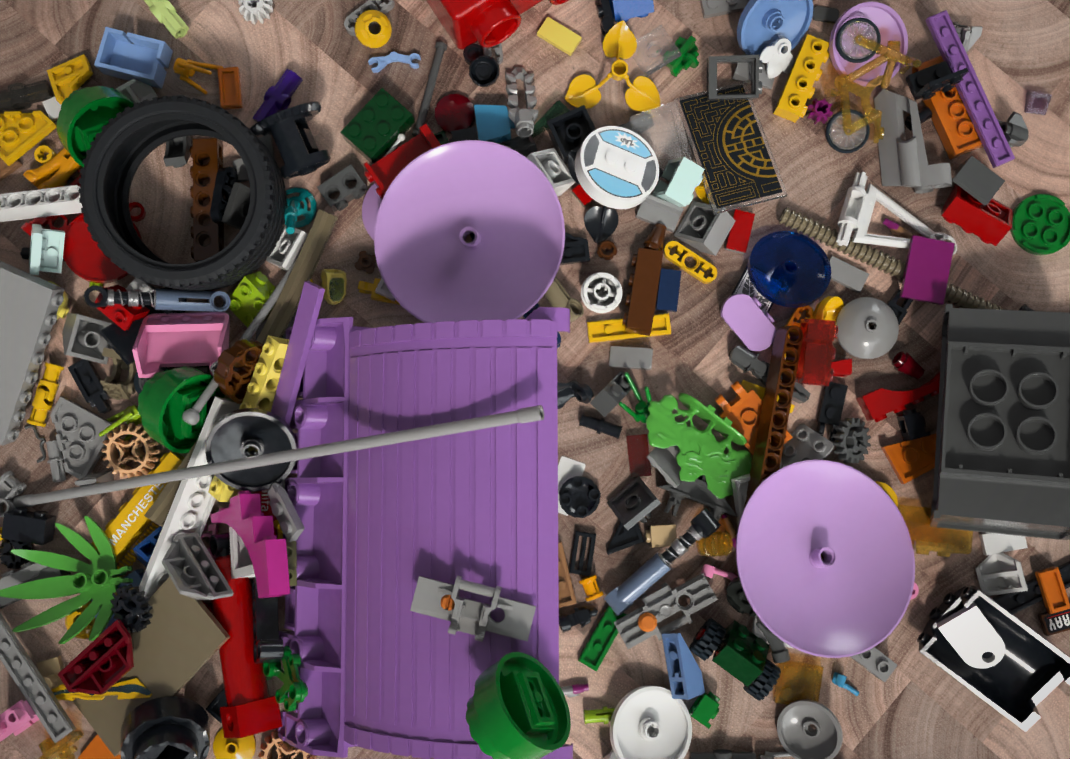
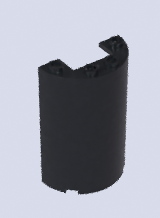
(1023, 675)

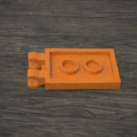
(745, 414)

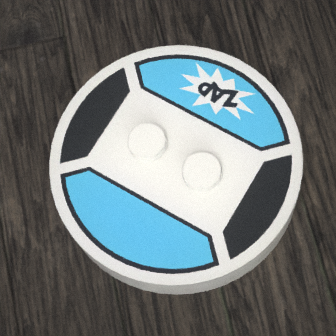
(616, 167)

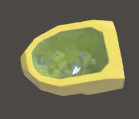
(334, 283)

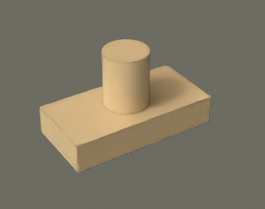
(49, 670)

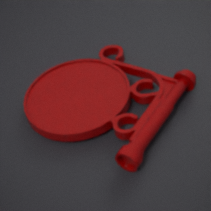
(81, 250)

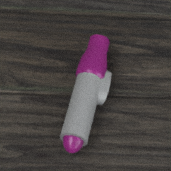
(574, 690)

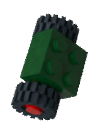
(739, 654)

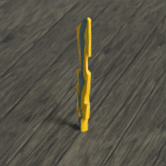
(125, 690)

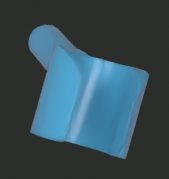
(840, 679)

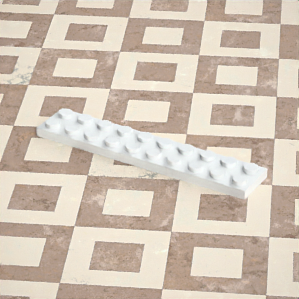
(191, 503)

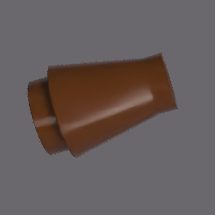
(656, 238)

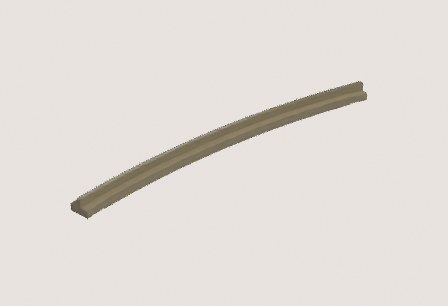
(274, 326)

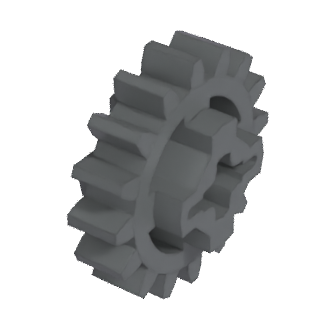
(851, 442)

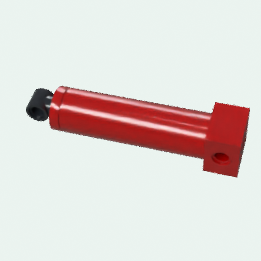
(245, 685)

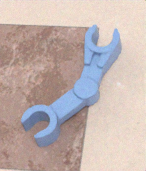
(394, 57)

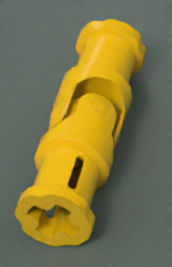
(44, 399)

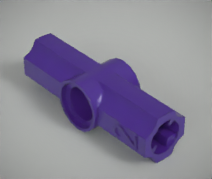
(279, 96)

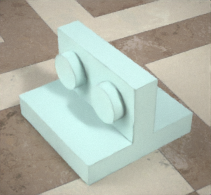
(46, 250)

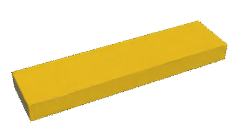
(614, 330)

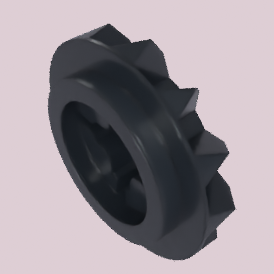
(12, 561)

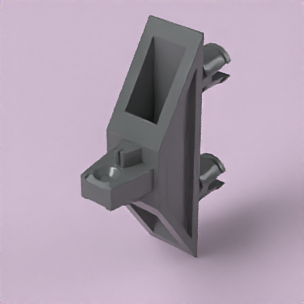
(697, 492)

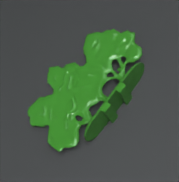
(699, 450)

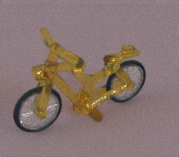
(857, 43)

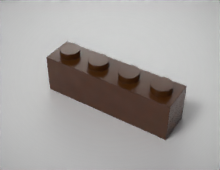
(644, 291)

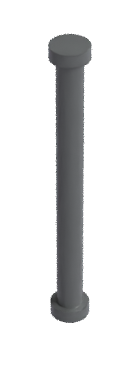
(440, 48)

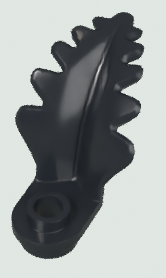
(572, 389)

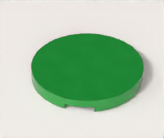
(1041, 224)

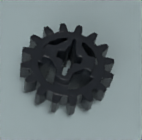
(131, 608)

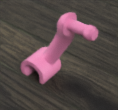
(709, 570)

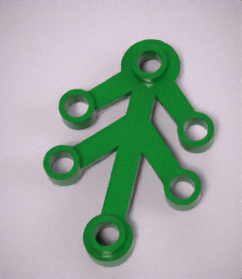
(290, 677)

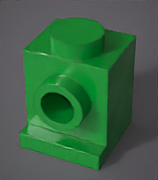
(705, 708)

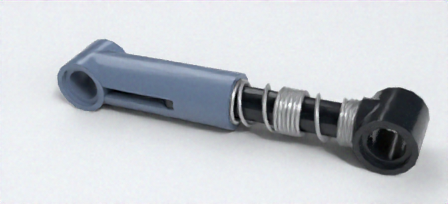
(160, 299)
(658, 565)

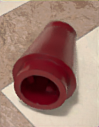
(906, 364)

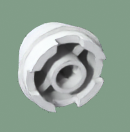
(601, 292)

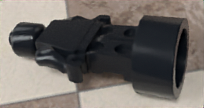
(581, 616)

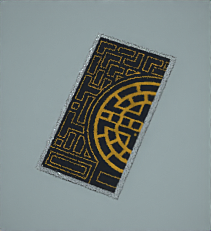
(731, 149)

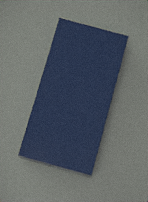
(668, 290)

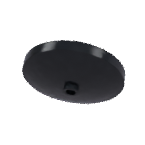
(250, 434)

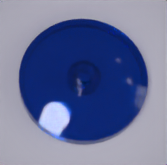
(789, 269)

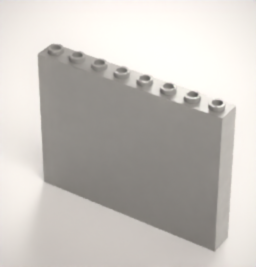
(26, 321)

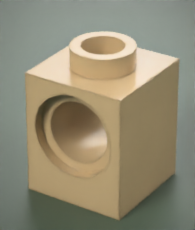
(660, 535)

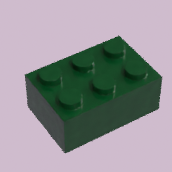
(377, 126)

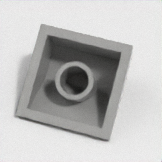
(704, 229)

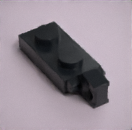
(89, 385)

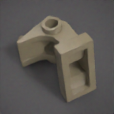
(115, 388)

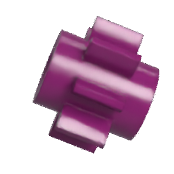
(823, 108)

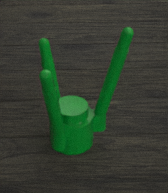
(641, 409)

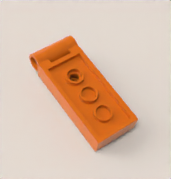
(951, 118)

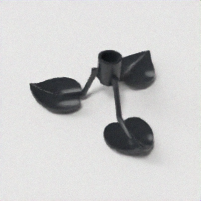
(598, 221)

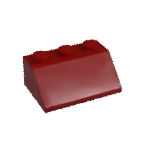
(986, 222)

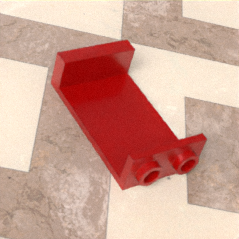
(388, 167)

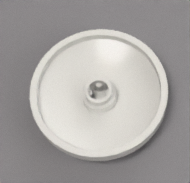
(650, 725)

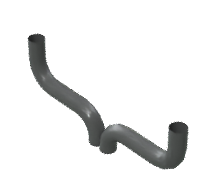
(41, 443)

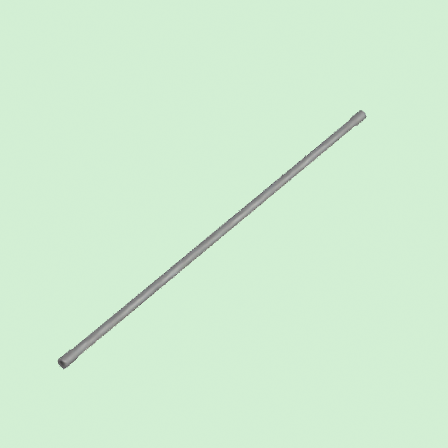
(521, 415)

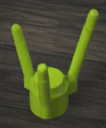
(128, 415)

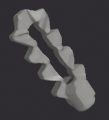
(522, 118)

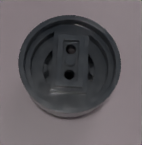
(166, 730)

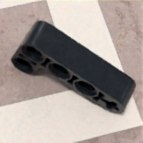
(266, 640)

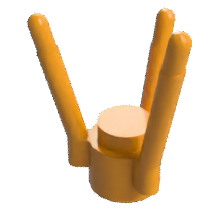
(188, 67)

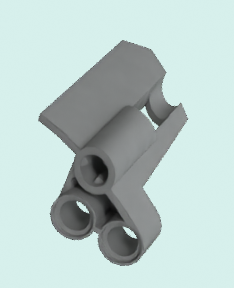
(905, 161)

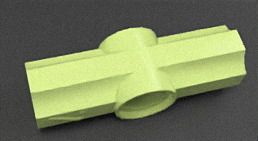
(167, 15)

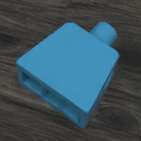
(493, 123)

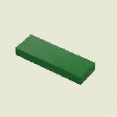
(600, 640)

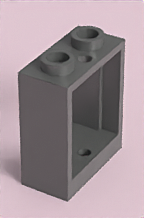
(756, 85)

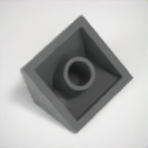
(977, 180)

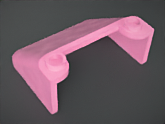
(180, 341)

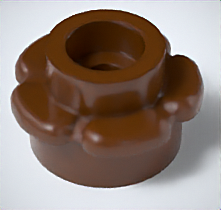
(606, 245)

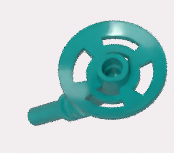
(296, 209)

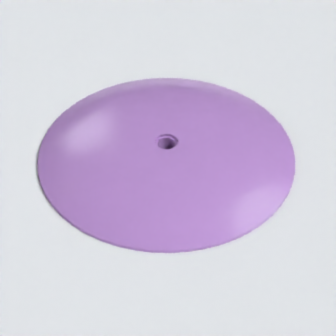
(462, 192)
(867, 551)

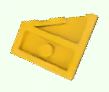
(69, 77)

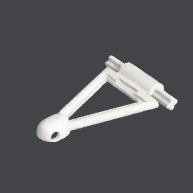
(858, 211)

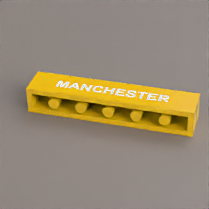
(131, 522)

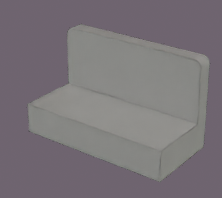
(659, 211)

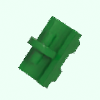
(689, 54)

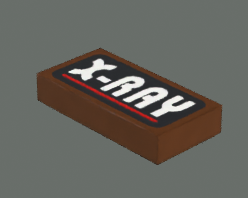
(1055, 622)

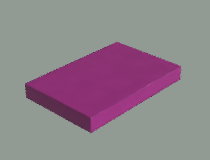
(927, 270)

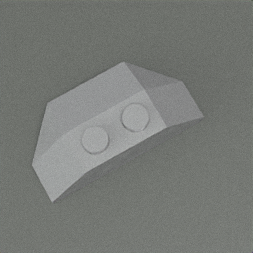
(194, 569)

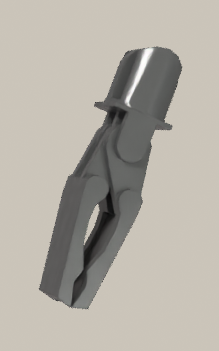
(748, 361)

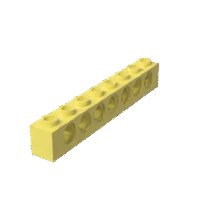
(259, 395)

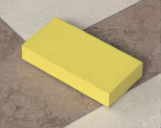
(559, 36)

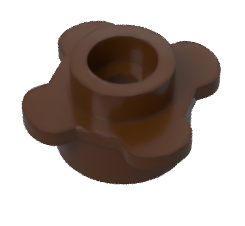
(368, 268)

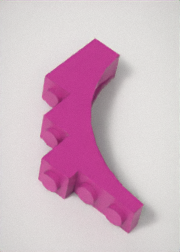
(264, 548)

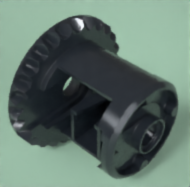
(294, 139)

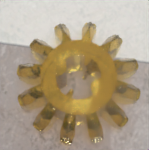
(715, 545)

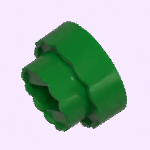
(84, 116)
(166, 399)
(518, 709)

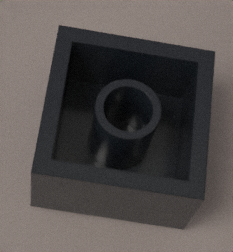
(570, 131)

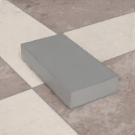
(847, 274)

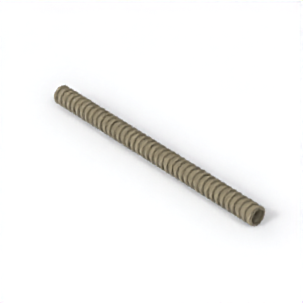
(875, 258)

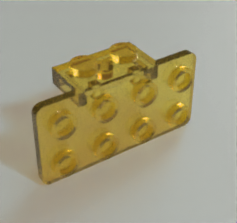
(930, 538)

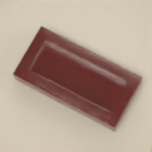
(637, 455)

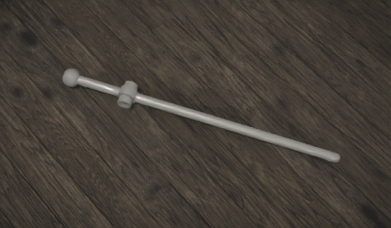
(192, 415)

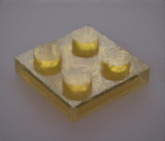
(798, 682)

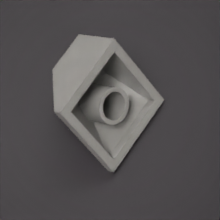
(83, 338)

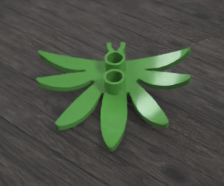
(93, 582)

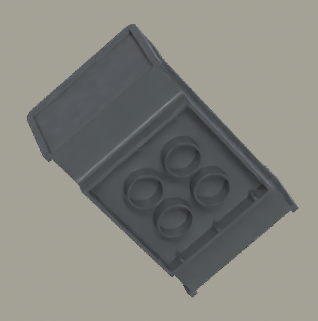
(1003, 423)

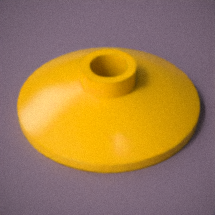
(244, 747)

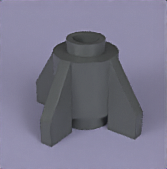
(1015, 130)

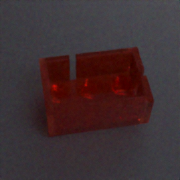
(816, 352)

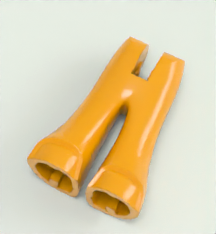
(54, 172)

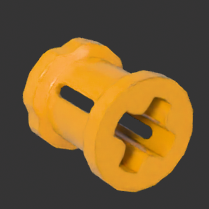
(591, 587)

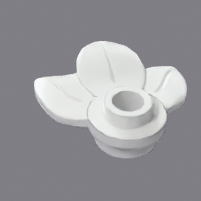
(776, 59)

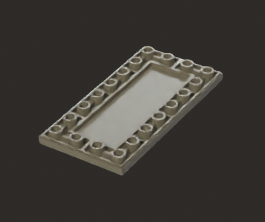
(164, 656)

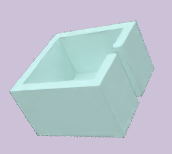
(682, 178)

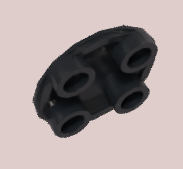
(579, 497)

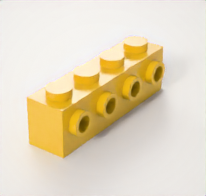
(801, 78)

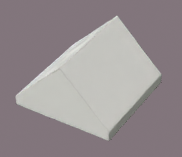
(287, 249)

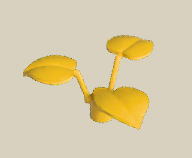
(620, 44)

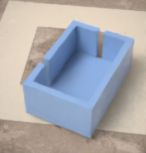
(141, 60)

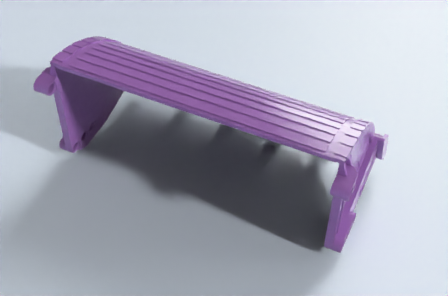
(413, 509)

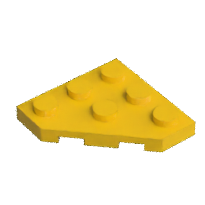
(22, 132)

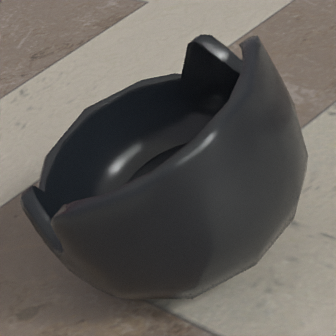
(484, 71)

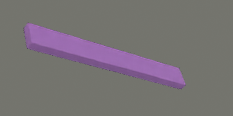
(970, 89)
(297, 350)

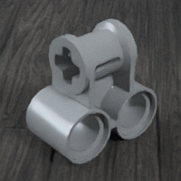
(9, 489)

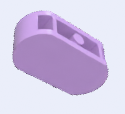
(748, 321)

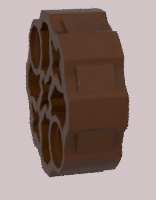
(235, 380)

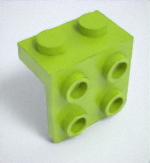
(251, 296)

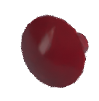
(454, 112)

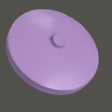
(890, 28)

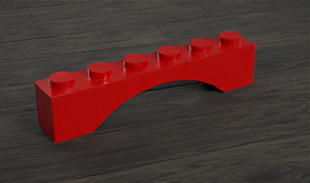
(882, 401)

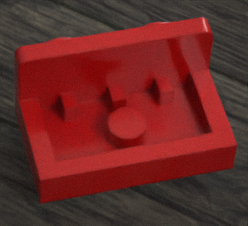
(122, 315)

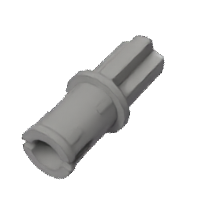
(56, 461)

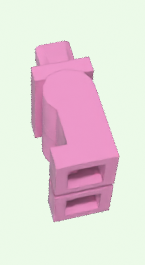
(17, 719)

